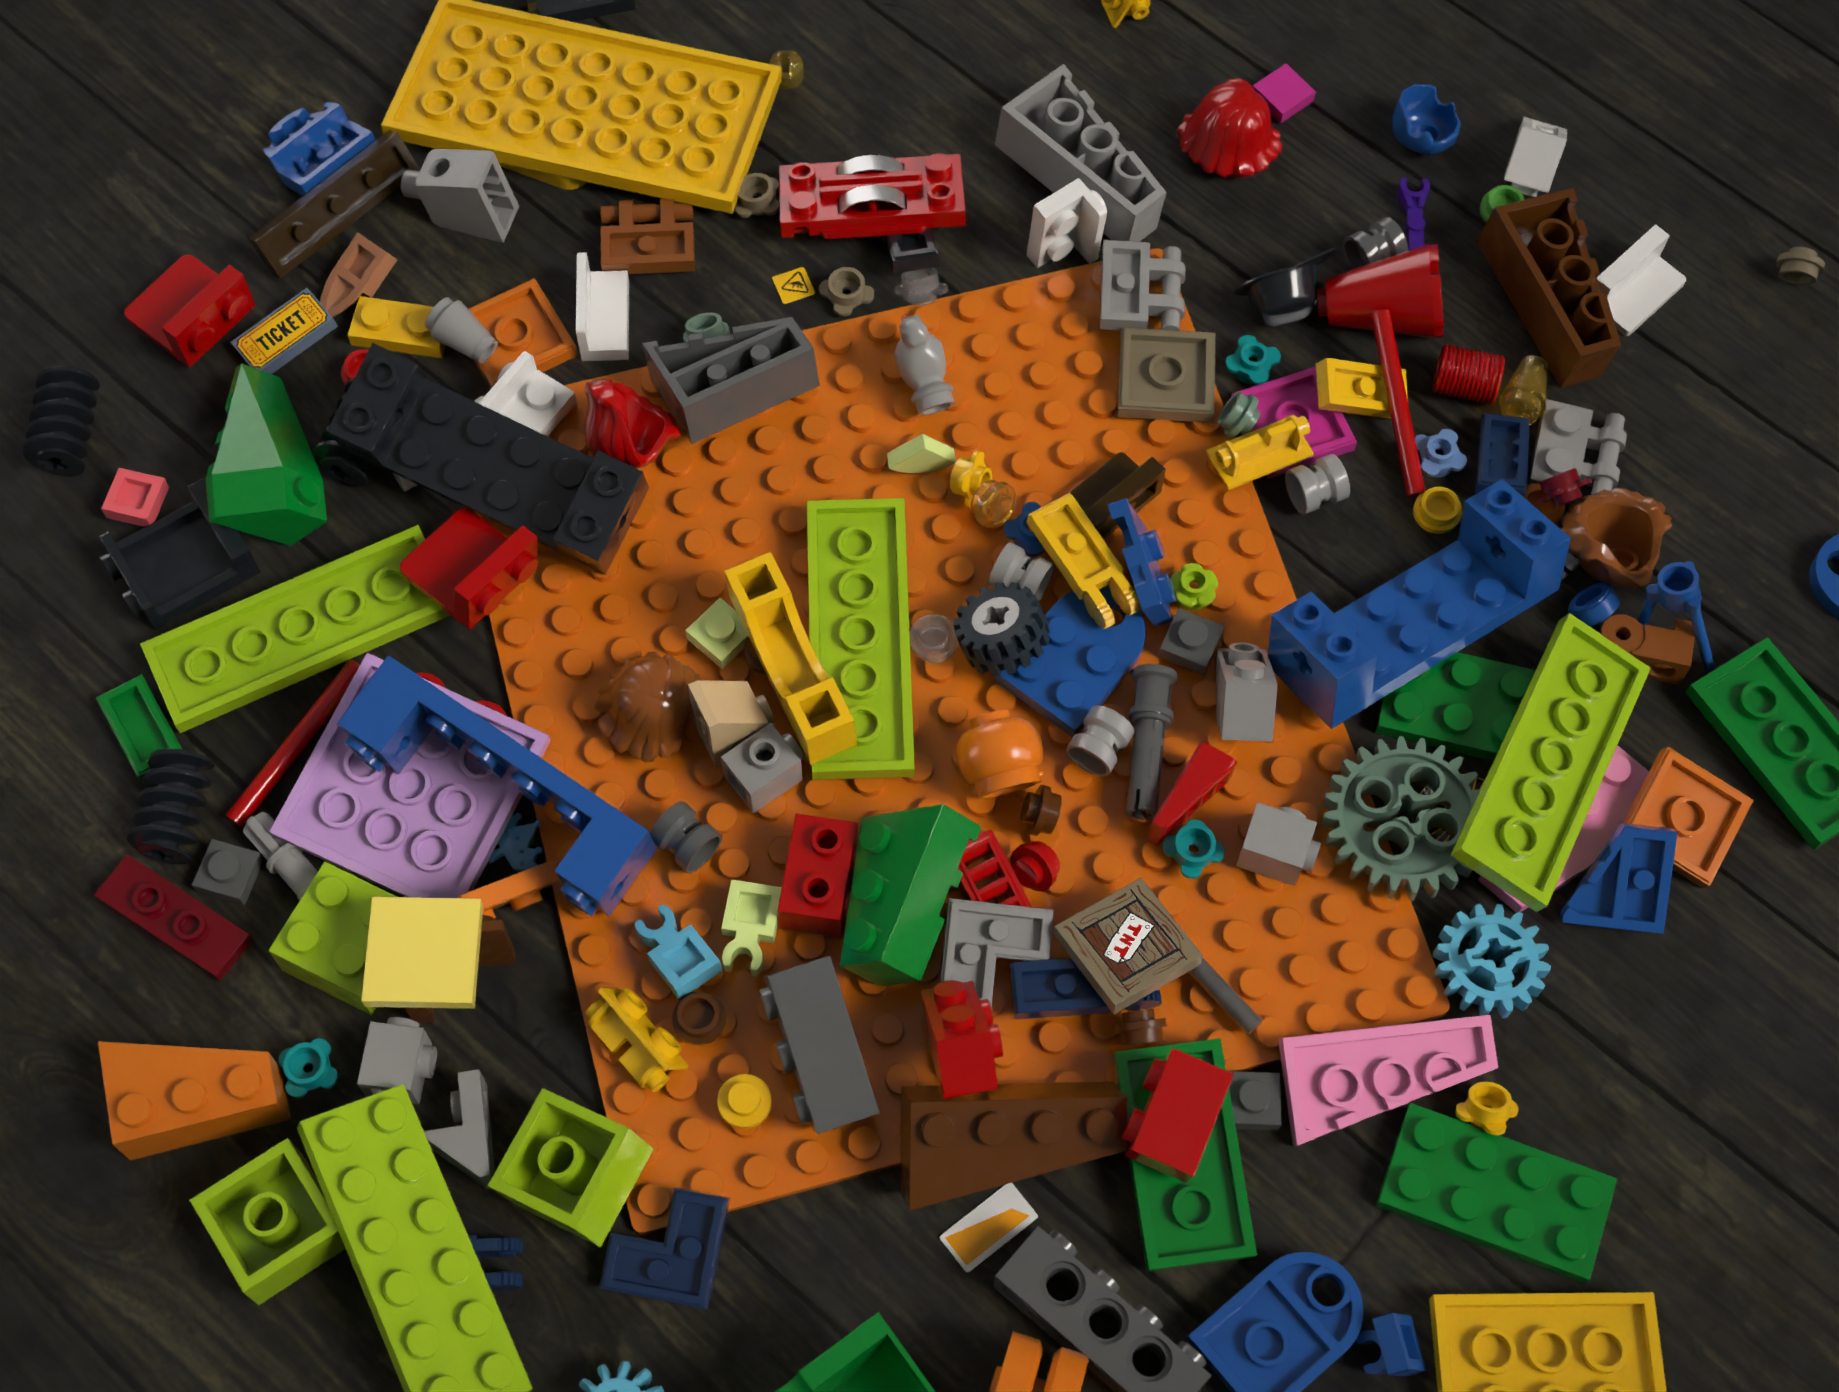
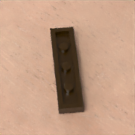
(333, 204)

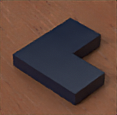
(681, 1265)

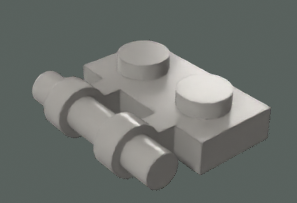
(1126, 286)
(1562, 442)

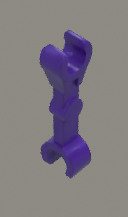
(1413, 206)

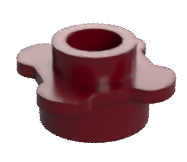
(1562, 488)

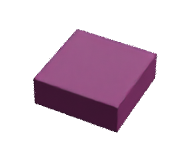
(1285, 92)

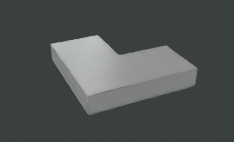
(986, 931)

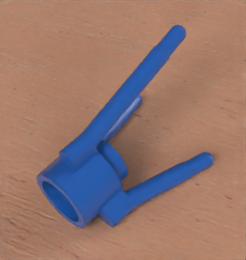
(1680, 593)

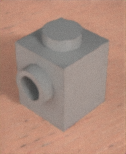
(763, 767)
(1279, 844)
(395, 1056)

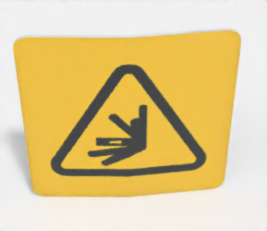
(793, 285)

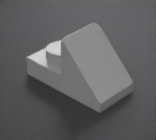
(470, 1144)

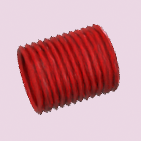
(1468, 374)

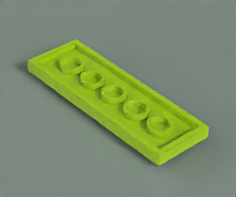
(863, 630)
(289, 632)
(1551, 763)
(410, 1248)

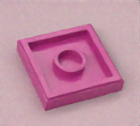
(1298, 396)

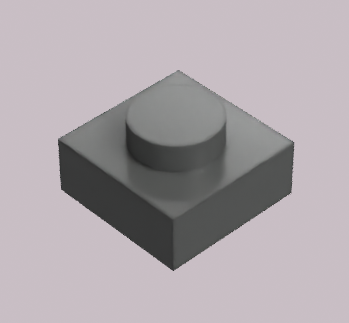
(1191, 641)
(228, 872)
(1256, 1100)

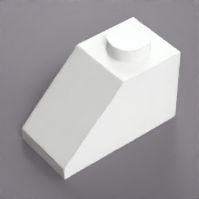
(1535, 156)

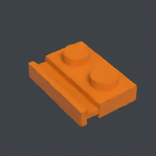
(518, 890)

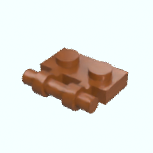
(647, 246)

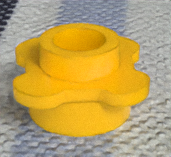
(969, 475)
(1487, 1107)

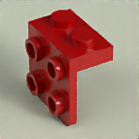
(191, 308)
(470, 566)

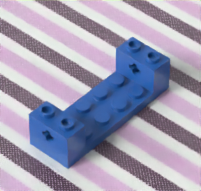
(1421, 612)
(402, 709)

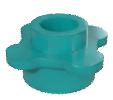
(1249, 371)
(1195, 834)
(293, 1063)

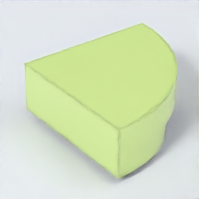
(921, 456)

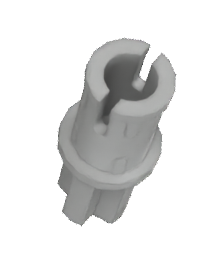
(280, 856)

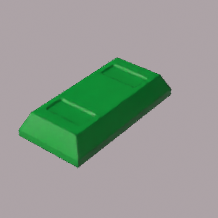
(137, 722)

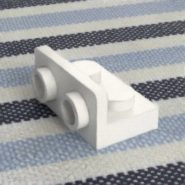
(1066, 221)
(529, 396)

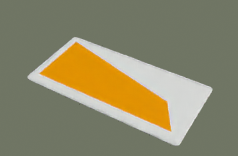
(988, 1227)

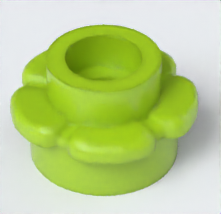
(1192, 598)

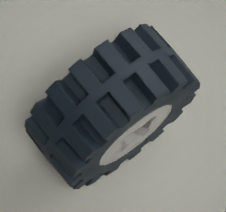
(1001, 628)

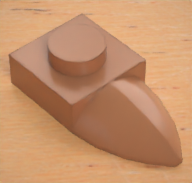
(356, 272)

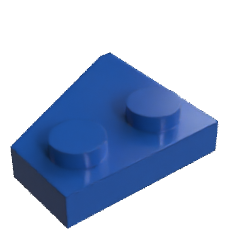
(1142, 557)
(1627, 882)

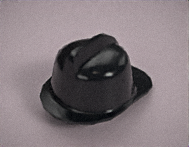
(1285, 294)

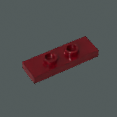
(173, 917)

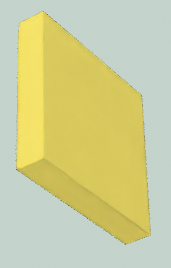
(422, 952)

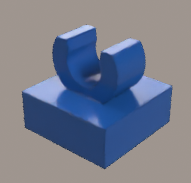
(1398, 1346)

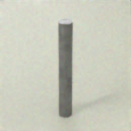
(1226, 997)

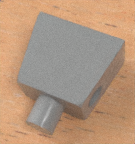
(464, 192)

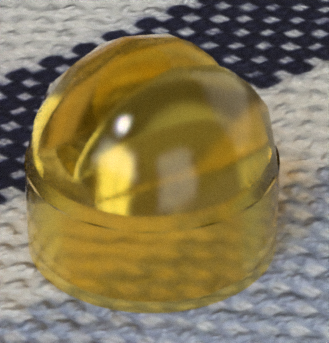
(796, 66)

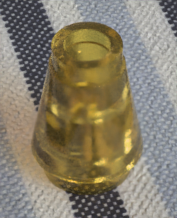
(1526, 390)

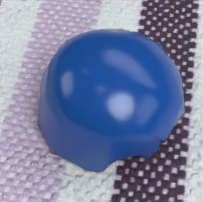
(1423, 121)

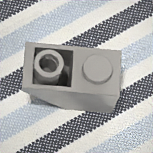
(1245, 693)

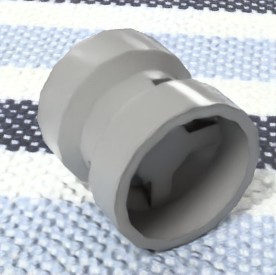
(1317, 484)
(1016, 567)
(1101, 738)

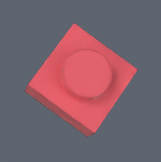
(135, 497)

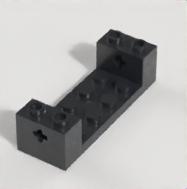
(487, 460)

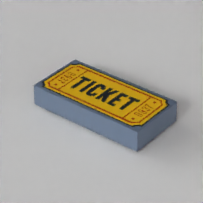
(284, 333)

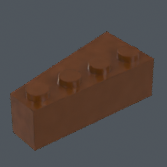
(1552, 283)
(1003, 1135)

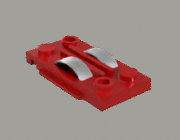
(872, 196)

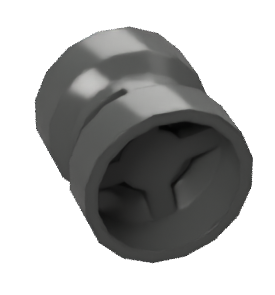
(1380, 242)
(685, 837)

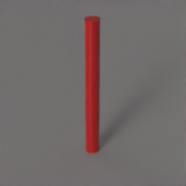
(1398, 403)
(292, 746)

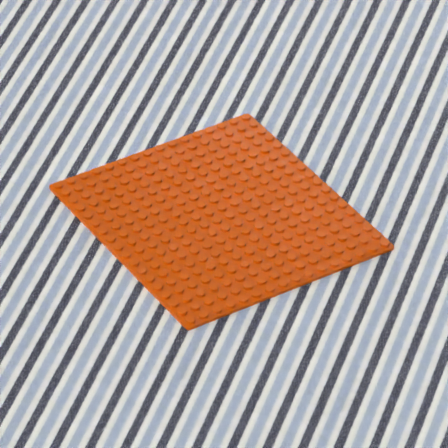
(1043, 406)

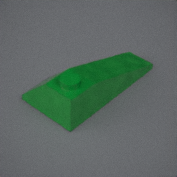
(264, 466)

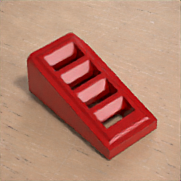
(1199, 781)
(998, 863)

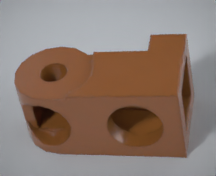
(1662, 649)

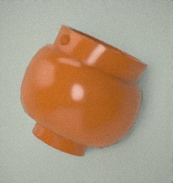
(1000, 754)

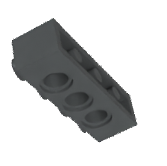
(1067, 1322)

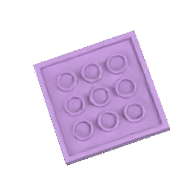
(407, 830)

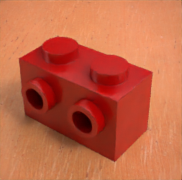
(818, 875)
(961, 1038)
(1177, 1114)

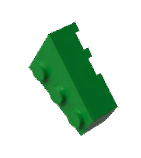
(899, 889)

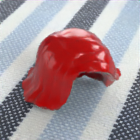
(1231, 131)
(625, 424)

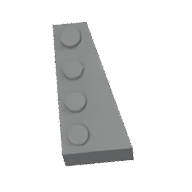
(1062, 139)

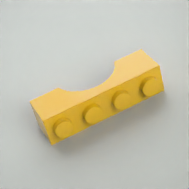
(785, 652)

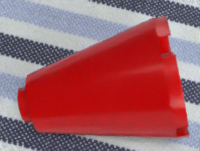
(1401, 283)

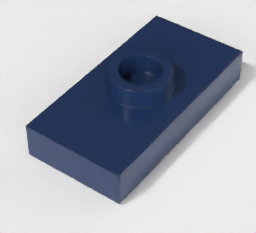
(1502, 451)

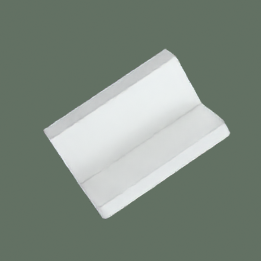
(1640, 281)
(602, 313)

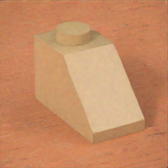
(726, 714)

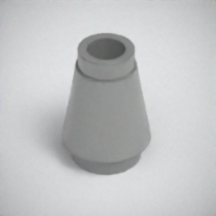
(460, 330)

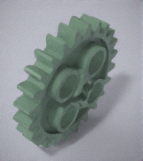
(1389, 778)

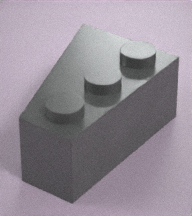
(731, 375)
(818, 1045)

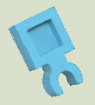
(678, 957)

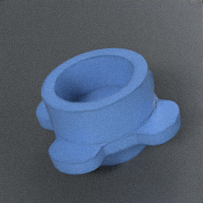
(1440, 465)

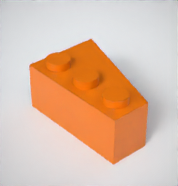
(187, 1095)

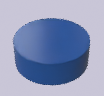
(1594, 603)

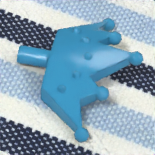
(516, 843)

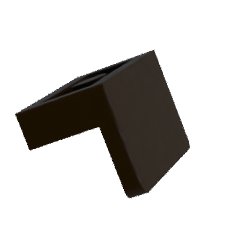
(1116, 481)

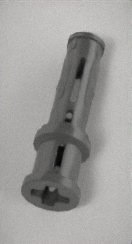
(1150, 718)

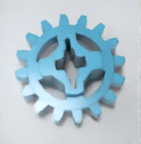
(1502, 942)

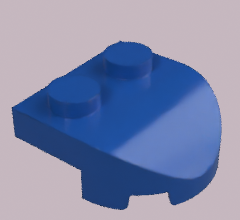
(314, 146)

